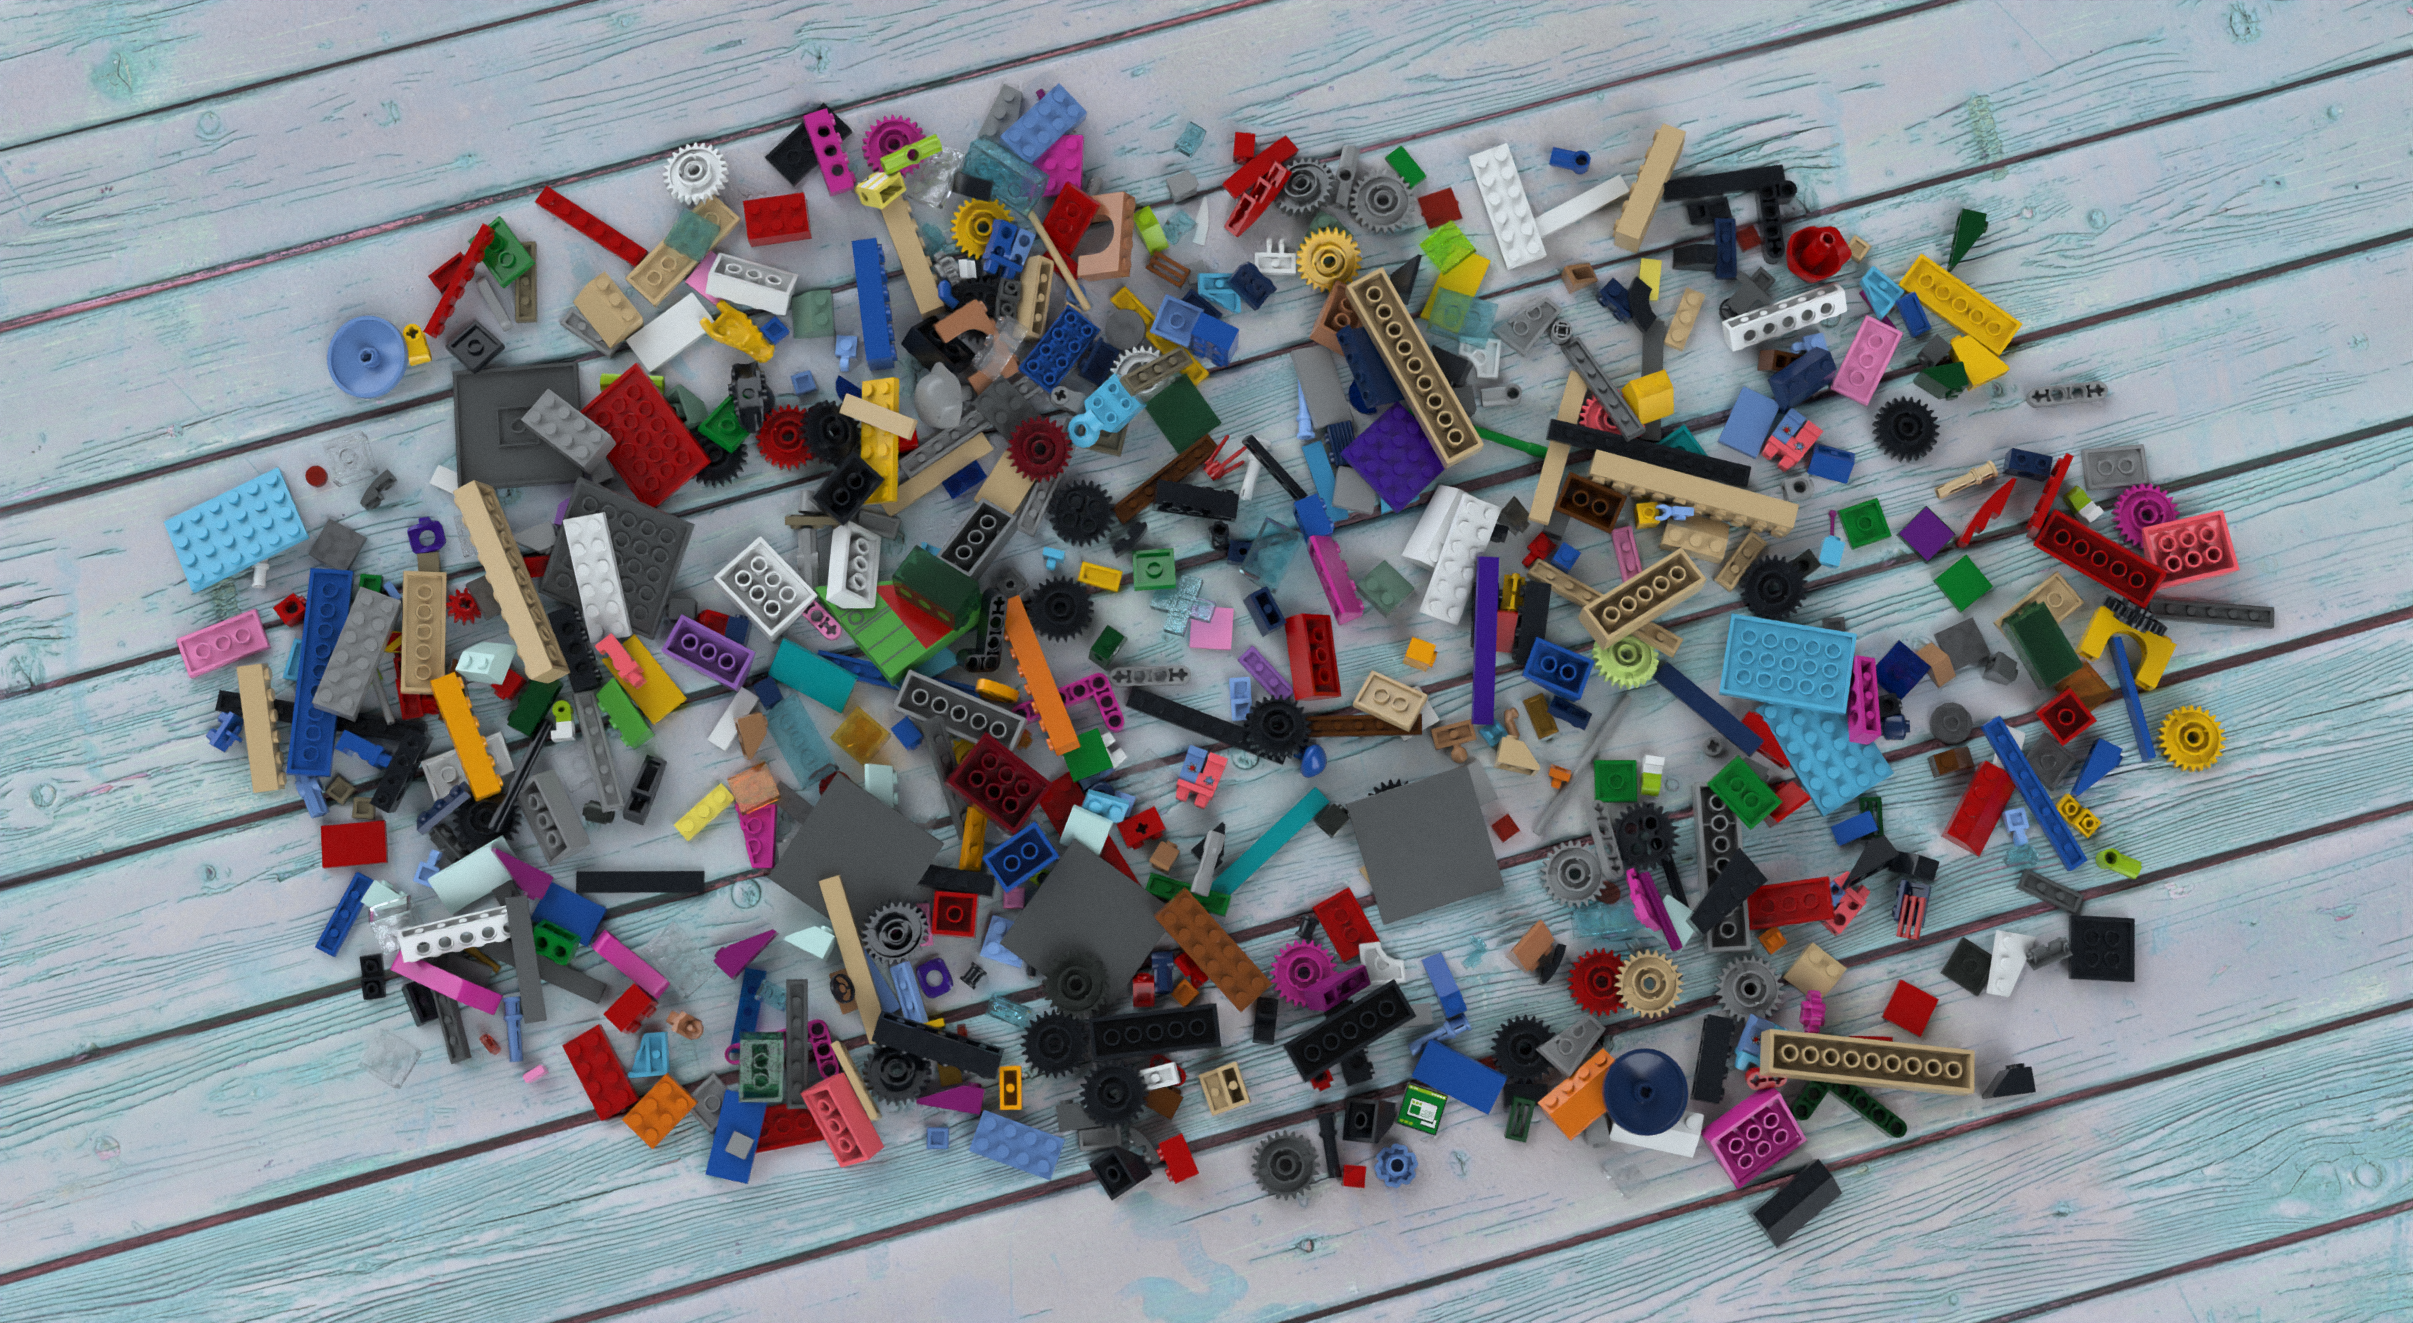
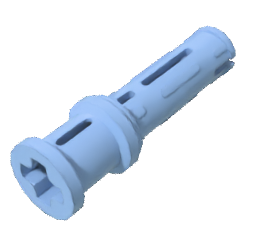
(1304, 418)

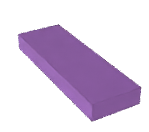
(1265, 674)

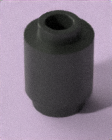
(593, 813)

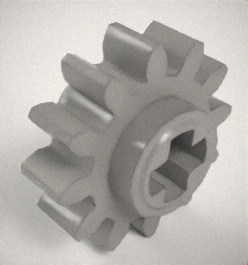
(946, 268)

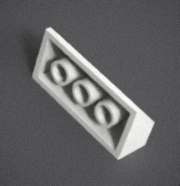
(751, 284)
(1432, 530)
(853, 567)
(1679, 1140)

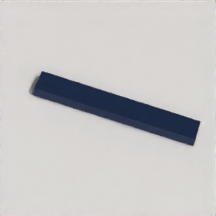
(1708, 709)

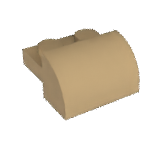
(1224, 1088)

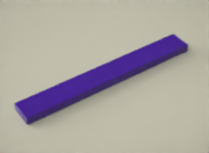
(1485, 640)

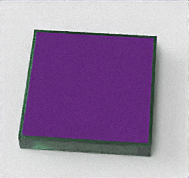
(1926, 534)

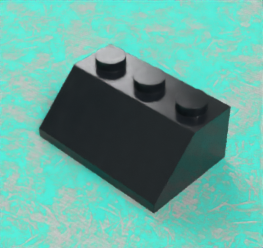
(929, 349)
(846, 488)

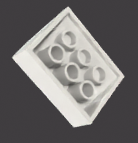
(765, 589)

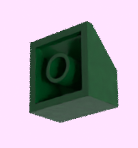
(1943, 381)

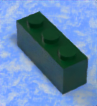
(534, 706)

